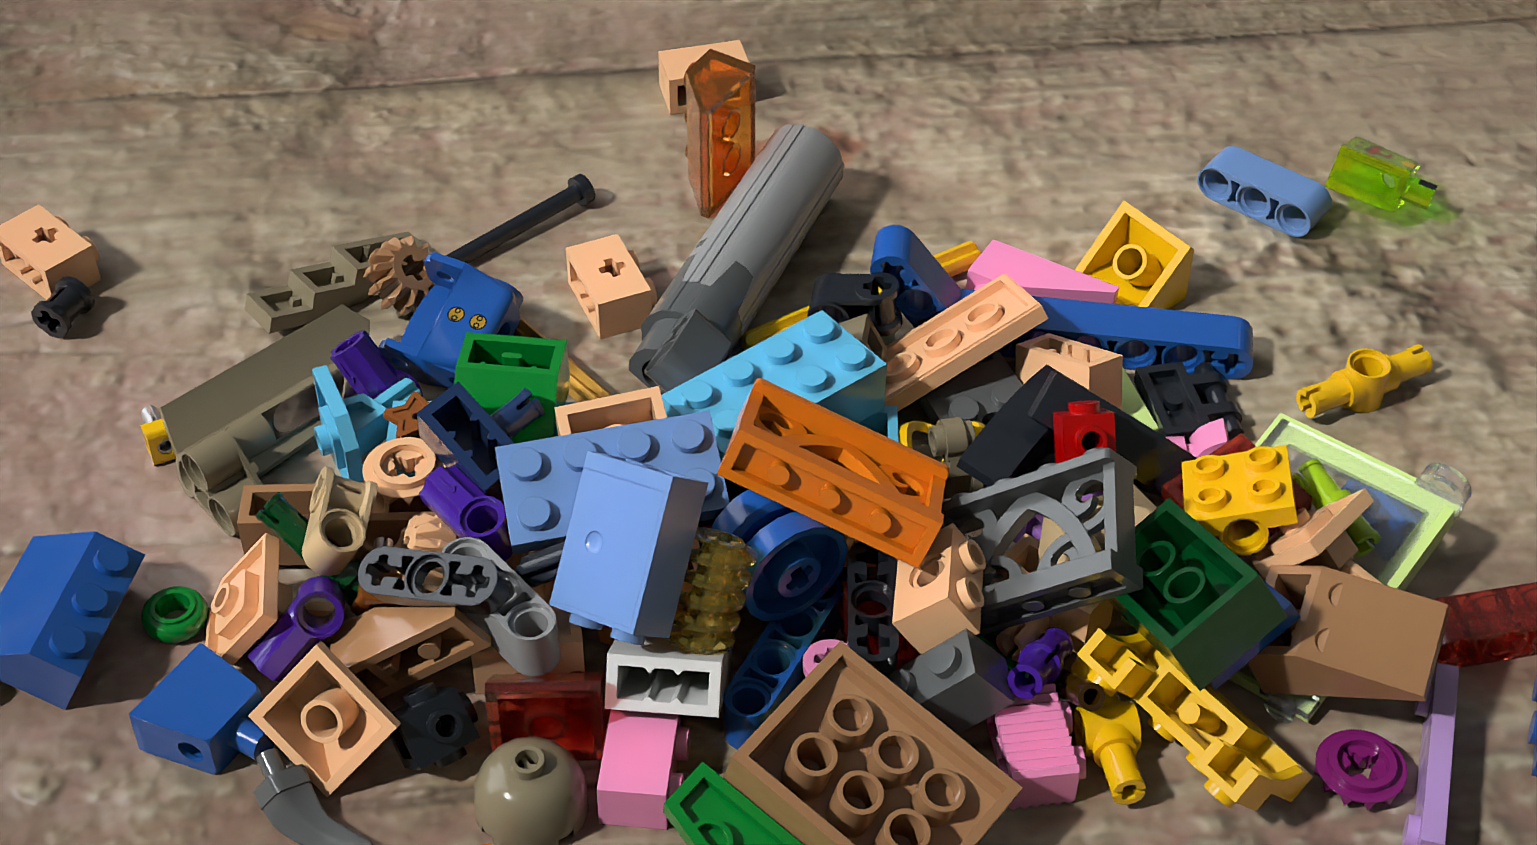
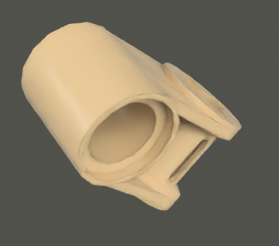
(337, 512)

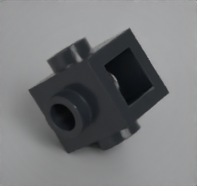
(434, 727)

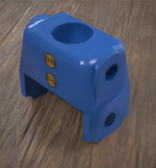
(457, 304)

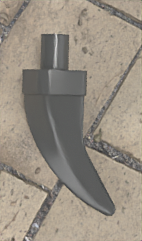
(294, 807)

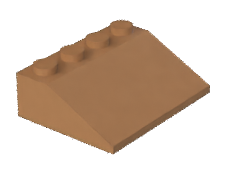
(867, 765)

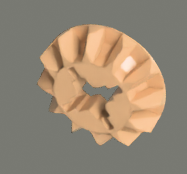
(406, 454)

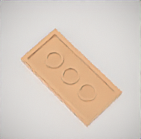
(958, 339)

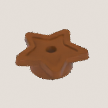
(405, 416)

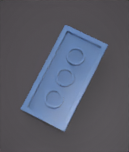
(544, 474)

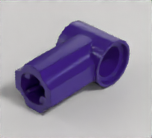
(366, 366)
(467, 509)
(298, 630)

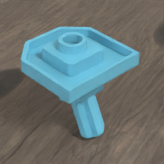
(354, 423)

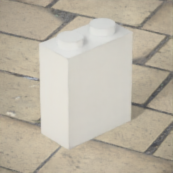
(665, 678)

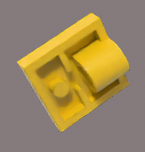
(1241, 487)

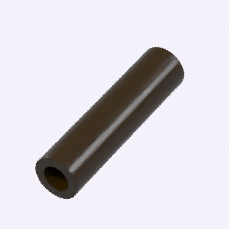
(1079, 691)

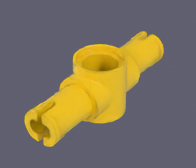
(1364, 380)
(1113, 740)

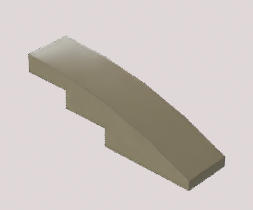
(318, 287)

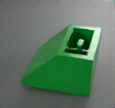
(502, 365)

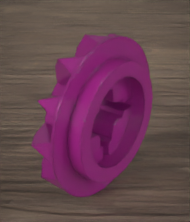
(1361, 750)

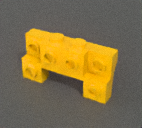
(1222, 741)

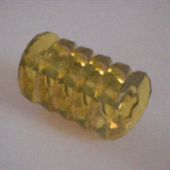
(714, 593)

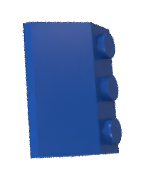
(60, 610)

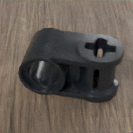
(858, 294)

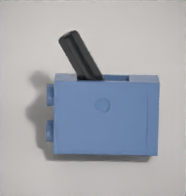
(622, 548)

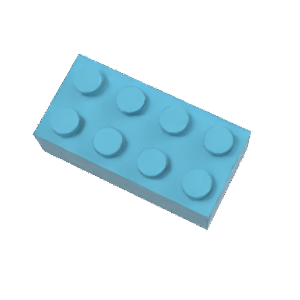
(808, 359)

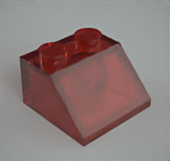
(549, 706)

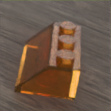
(719, 126)

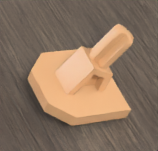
(1318, 539)
(251, 602)

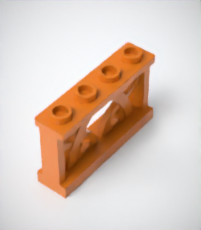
(836, 472)

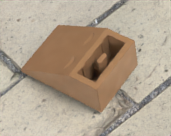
(1351, 638)

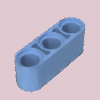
(1264, 191)

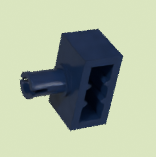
(467, 436)

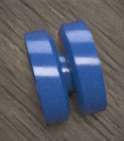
(794, 555)

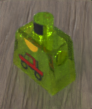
(1361, 172)

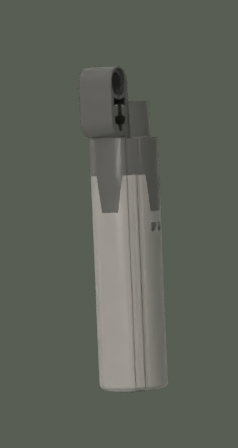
(738, 258)

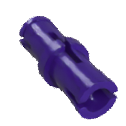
(1040, 663)

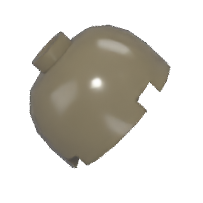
(530, 793)

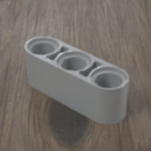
(524, 627)

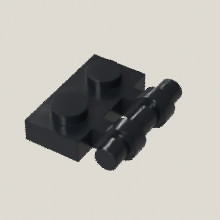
(1175, 401)

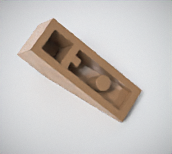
(405, 644)

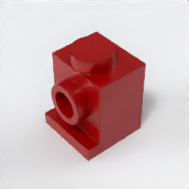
(1079, 420)

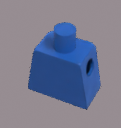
(201, 714)

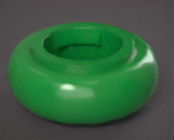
(179, 628)

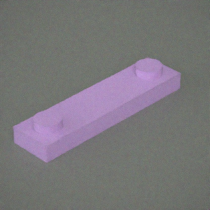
(1429, 821)

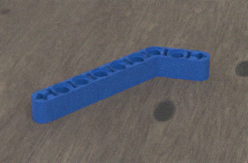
(1138, 333)

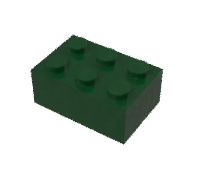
(1196, 596)

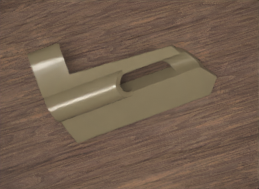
(226, 424)

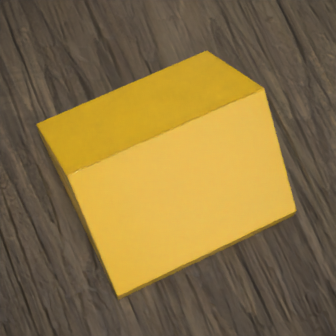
(1140, 259)

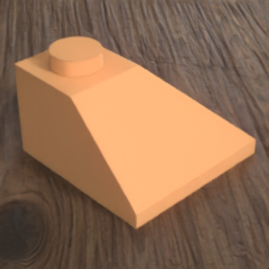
(324, 719)

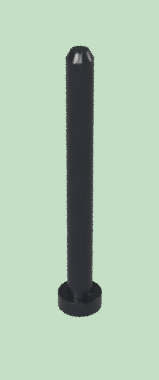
(578, 191)

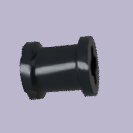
(63, 307)

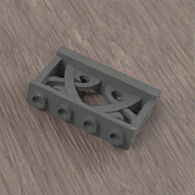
(1054, 587)

